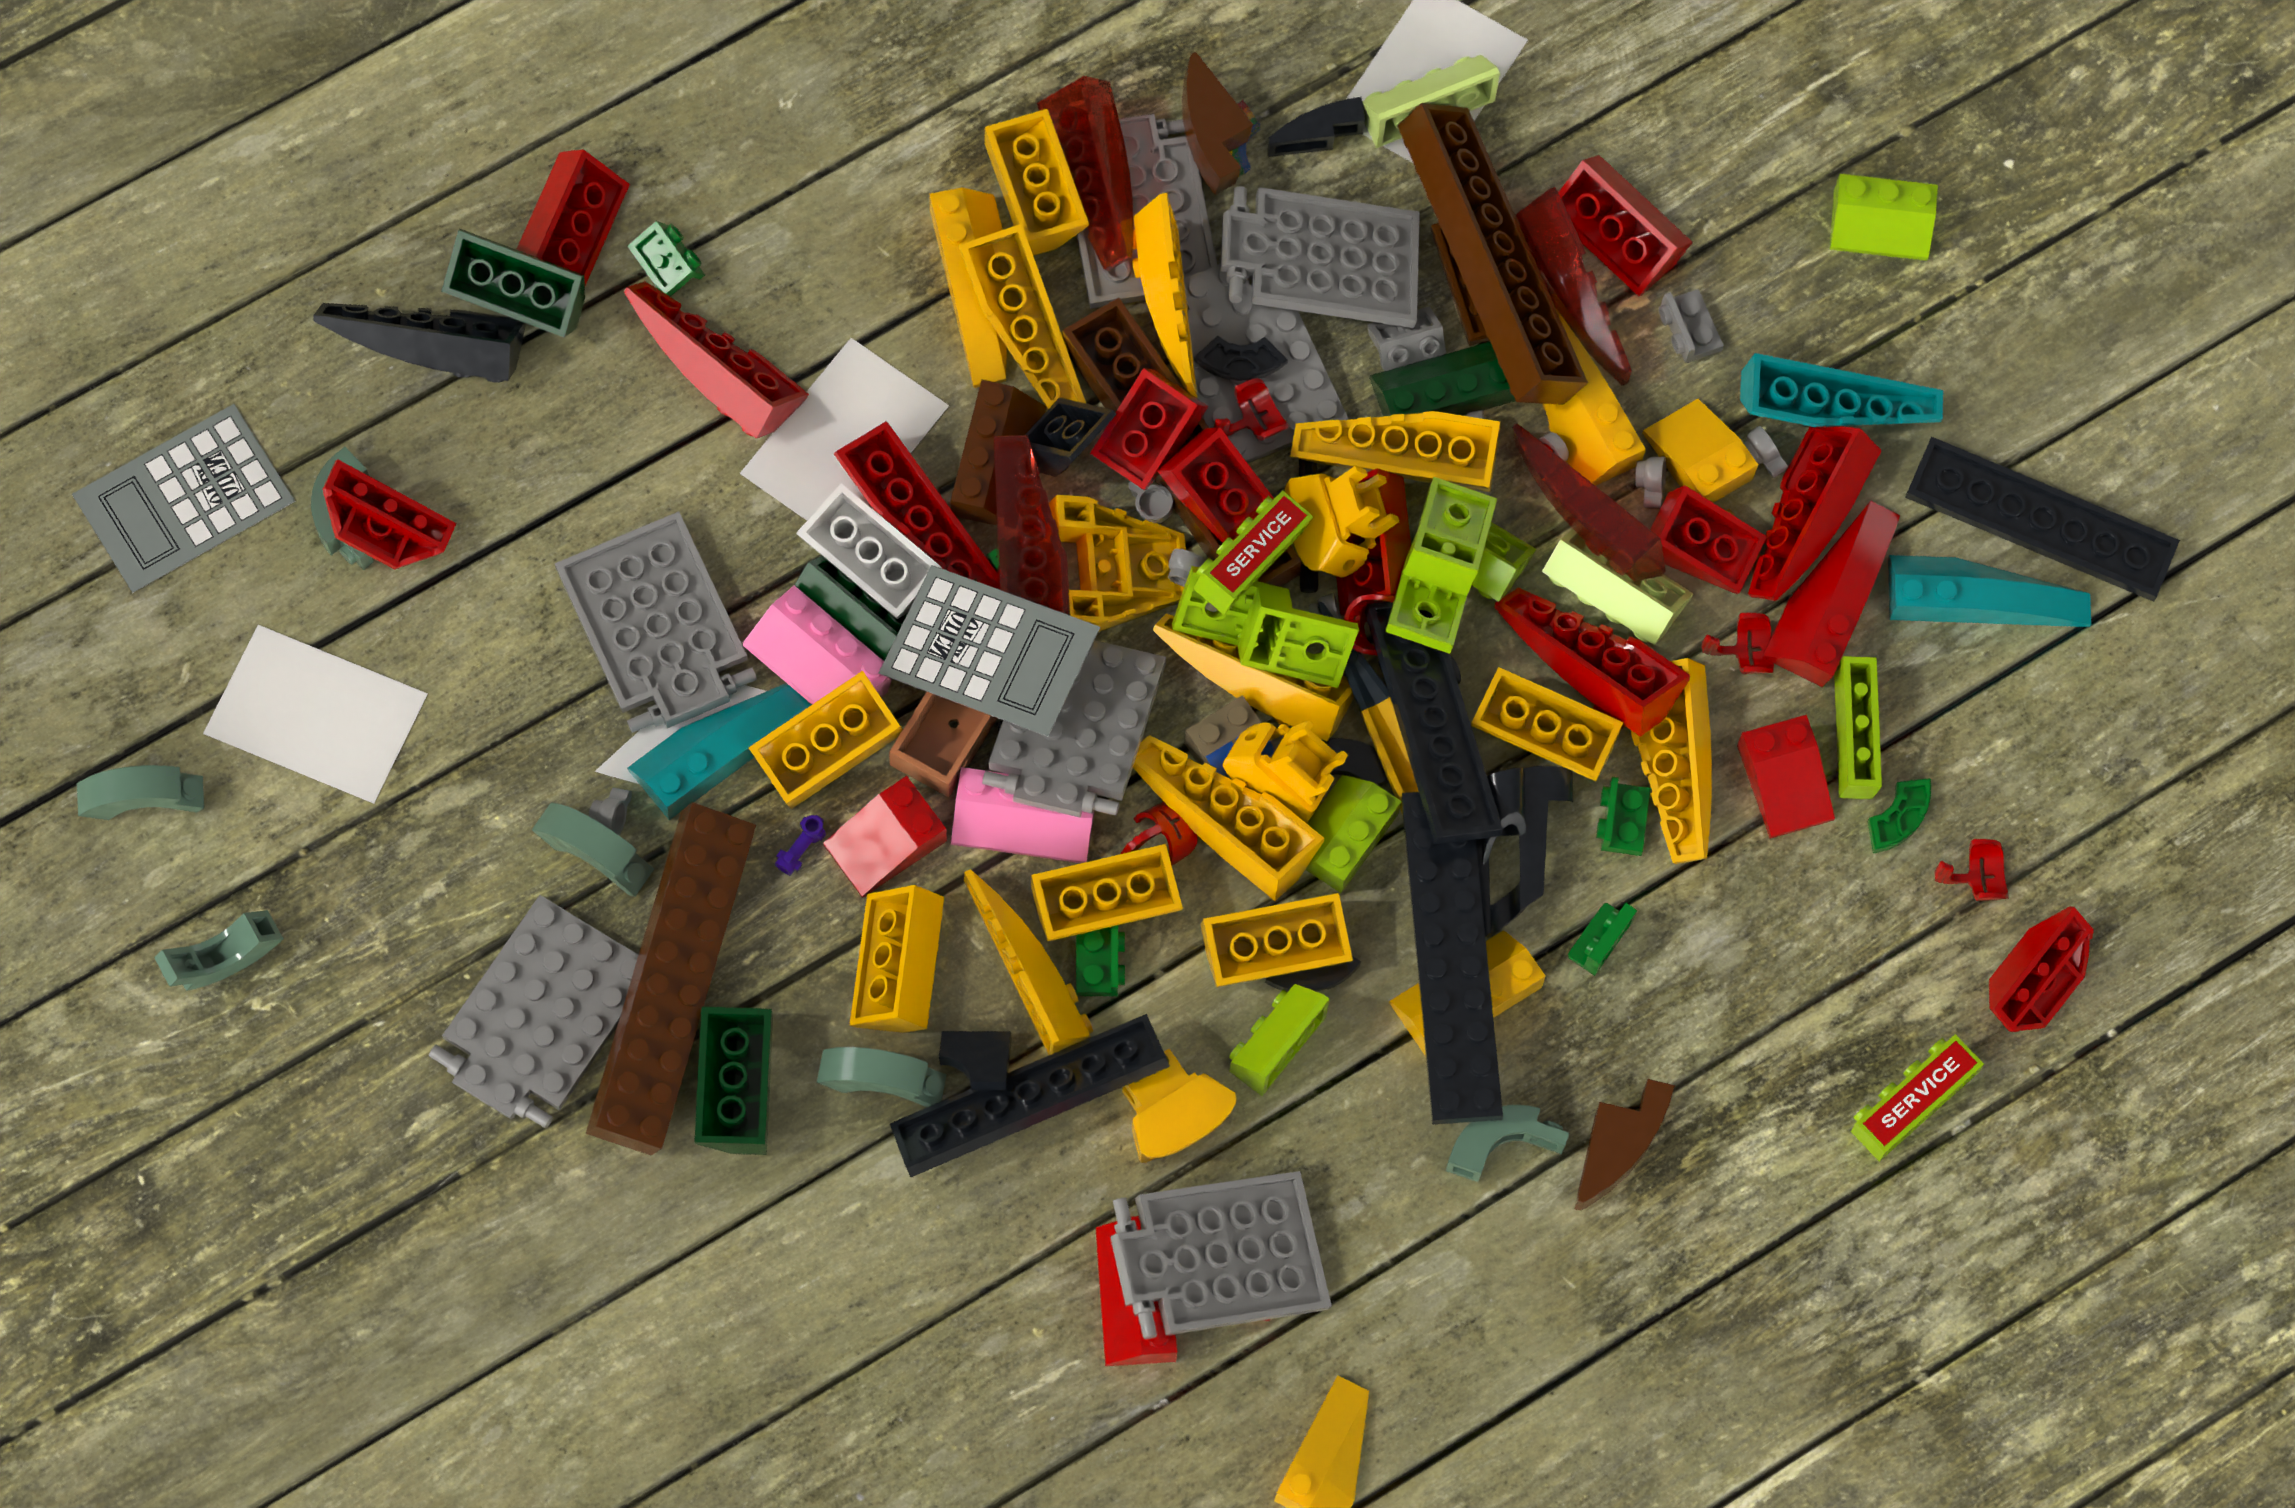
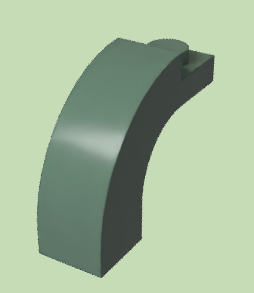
(321, 515)
(137, 787)
(596, 844)
(222, 955)
(880, 1071)
(1483, 1137)

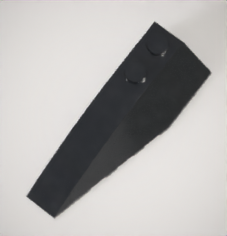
(458, 343)

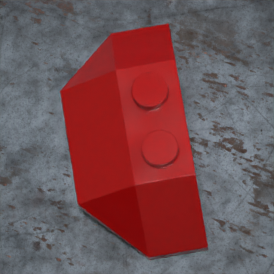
(382, 519)
(2041, 971)

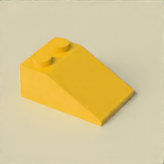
(1702, 451)

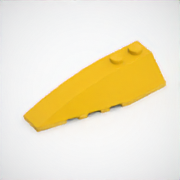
(958, 218)
(1163, 284)
(1021, 312)
(1594, 425)
(1408, 445)
(1276, 695)
(1680, 768)
(1238, 823)
(1031, 970)

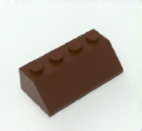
(997, 412)

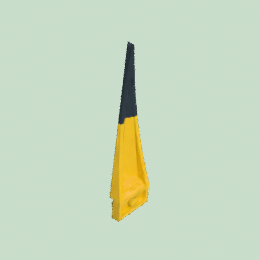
(1380, 720)

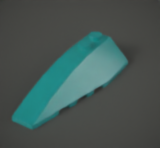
(1832, 396)
(1976, 593)
(712, 748)

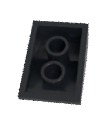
(1065, 433)

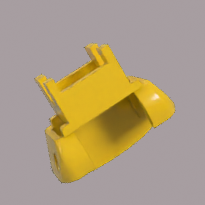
(1337, 510)
(1294, 774)
(1175, 1109)

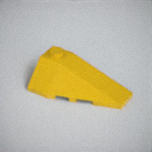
(1329, 1456)

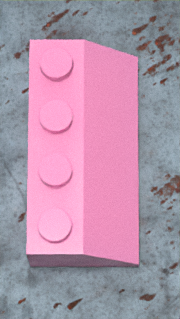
(811, 648)
(992, 821)

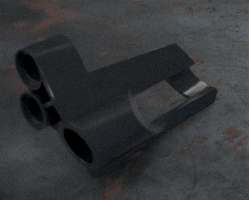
(1523, 810)

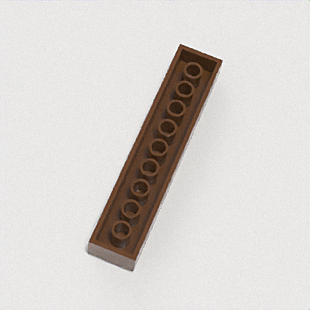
(1492, 254)
(1110, 356)
(671, 979)

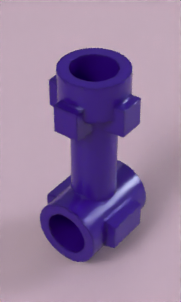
(812, 833)

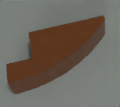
(1212, 125)
(1620, 1141)

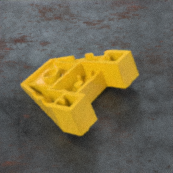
(1119, 561)

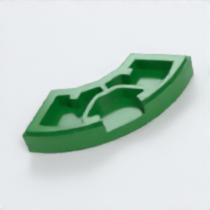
(1902, 817)

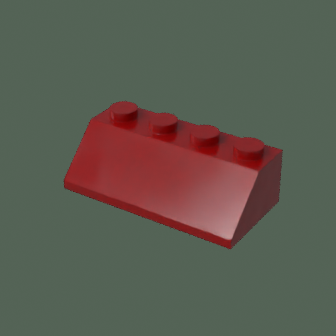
(574, 212)
(1621, 225)
(1387, 558)
(1120, 1326)

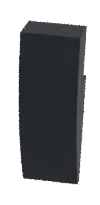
(1318, 127)

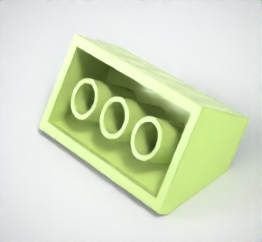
(1465, 84)
(1642, 606)

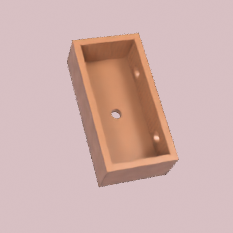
(934, 750)

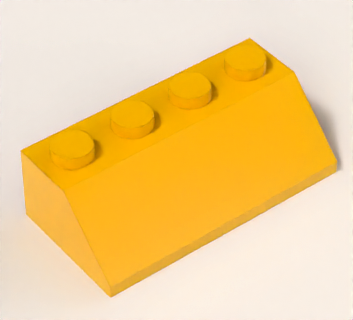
(1035, 180)
(1547, 724)
(826, 740)
(1105, 892)
(1276, 940)
(897, 960)
(1511, 977)

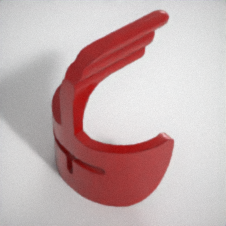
(1261, 399)
(1357, 609)
(1760, 630)
(1160, 814)
(1993, 865)

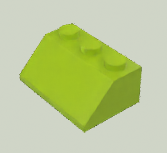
(1883, 217)
(1501, 562)
(1352, 825)
(1278, 1037)

